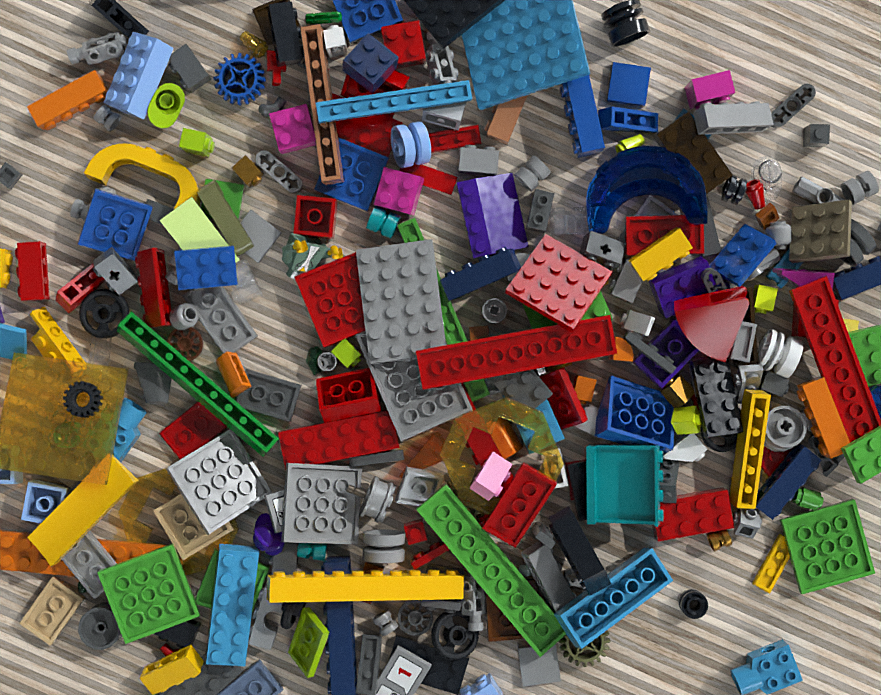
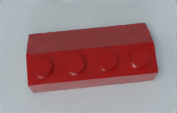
(154, 287)

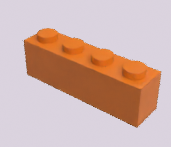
(68, 100)
(823, 416)

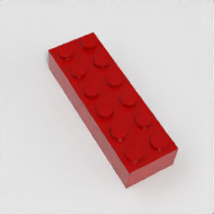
(339, 439)

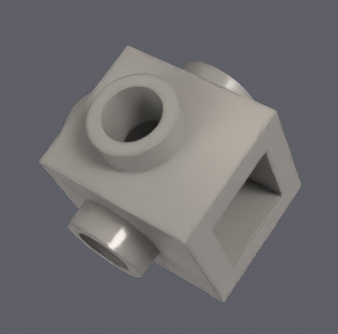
(747, 522)

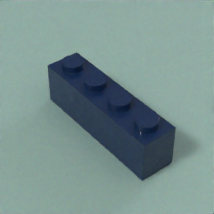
(480, 274)
(857, 279)
(786, 480)

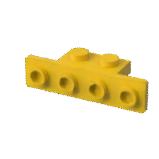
(51, 339)

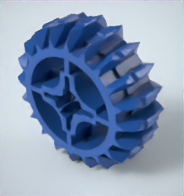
(245, 74)

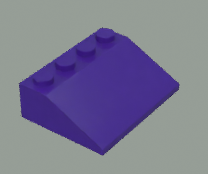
(492, 214)

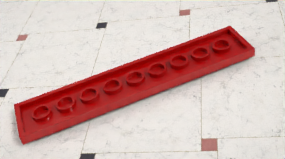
(515, 352)
(835, 356)

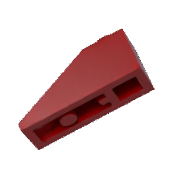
(77, 289)

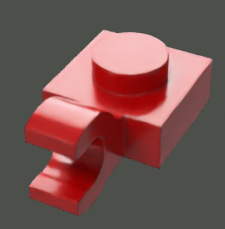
(271, 66)

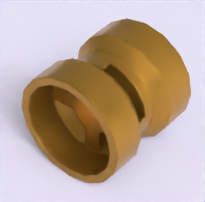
(719, 539)

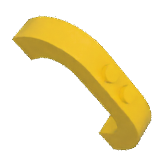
(116, 155)

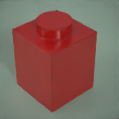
(415, 531)

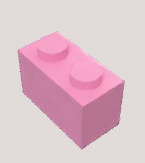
(491, 475)

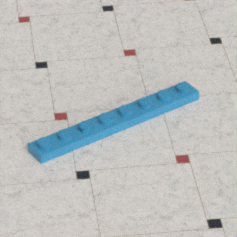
(393, 101)

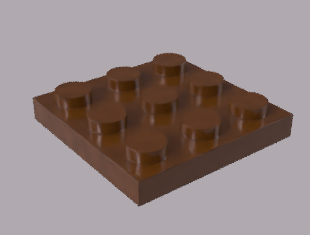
(498, 625)

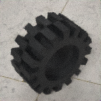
(72, 394)

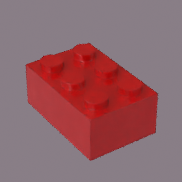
(347, 395)

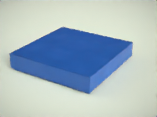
(628, 84)

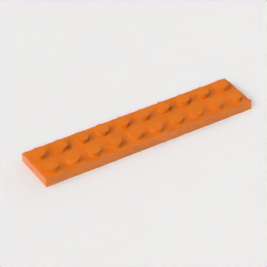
(21, 555)

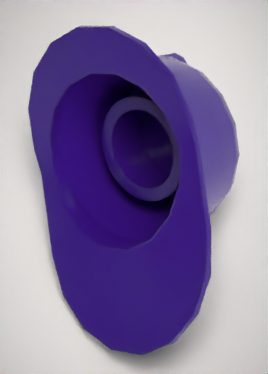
(265, 538)

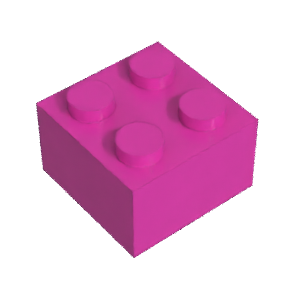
(710, 89)
(293, 129)
(399, 191)

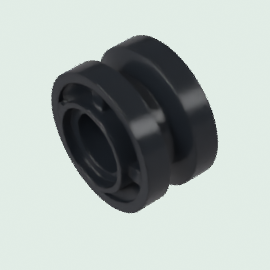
(734, 189)
(696, 612)

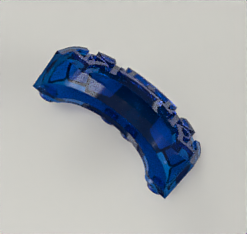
(645, 172)

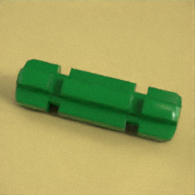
(323, 18)

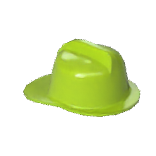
(166, 105)

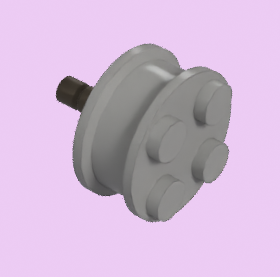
(375, 499)

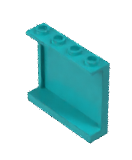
(624, 484)

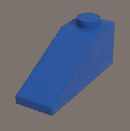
(628, 120)

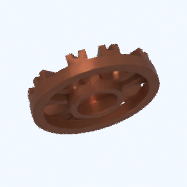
(186, 343)

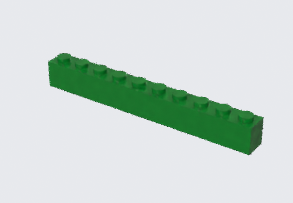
(196, 384)

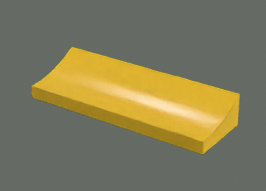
(80, 513)

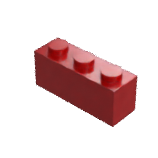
(32, 271)

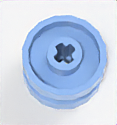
(410, 144)

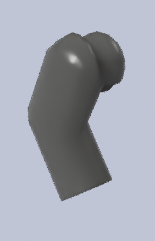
(270, 108)

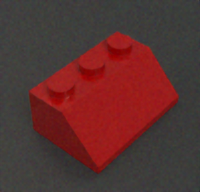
(394, 82)

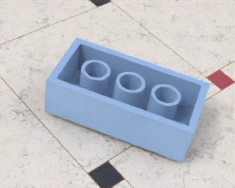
(138, 75)

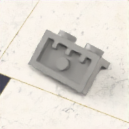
(747, 378)

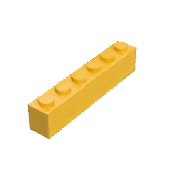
(749, 449)

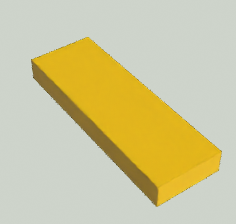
(772, 565)

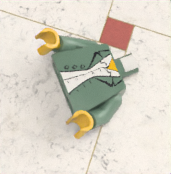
(305, 252)

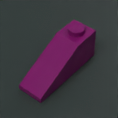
(802, 276)

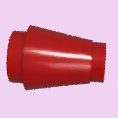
(755, 193)

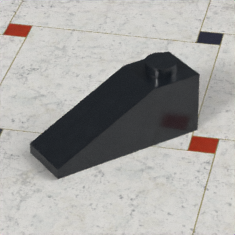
(118, 17)

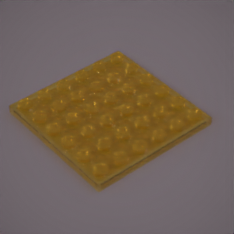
(45, 437)

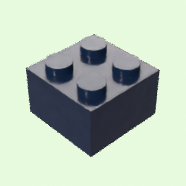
(370, 63)

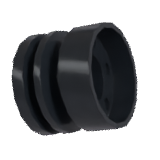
(624, 19)

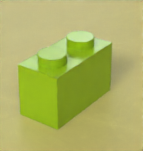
(196, 142)

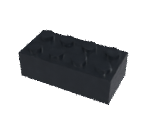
(578, 551)

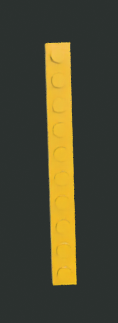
(364, 587)

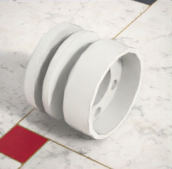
(779, 353)

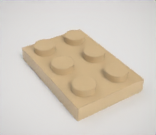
(52, 610)

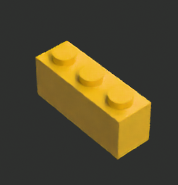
(660, 254)
(172, 670)

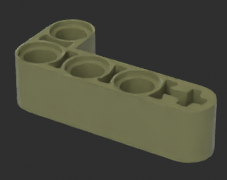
(224, 217)

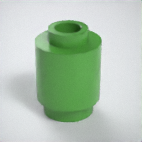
(808, 498)

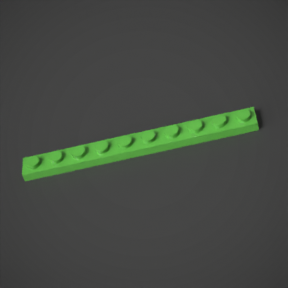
(453, 330)

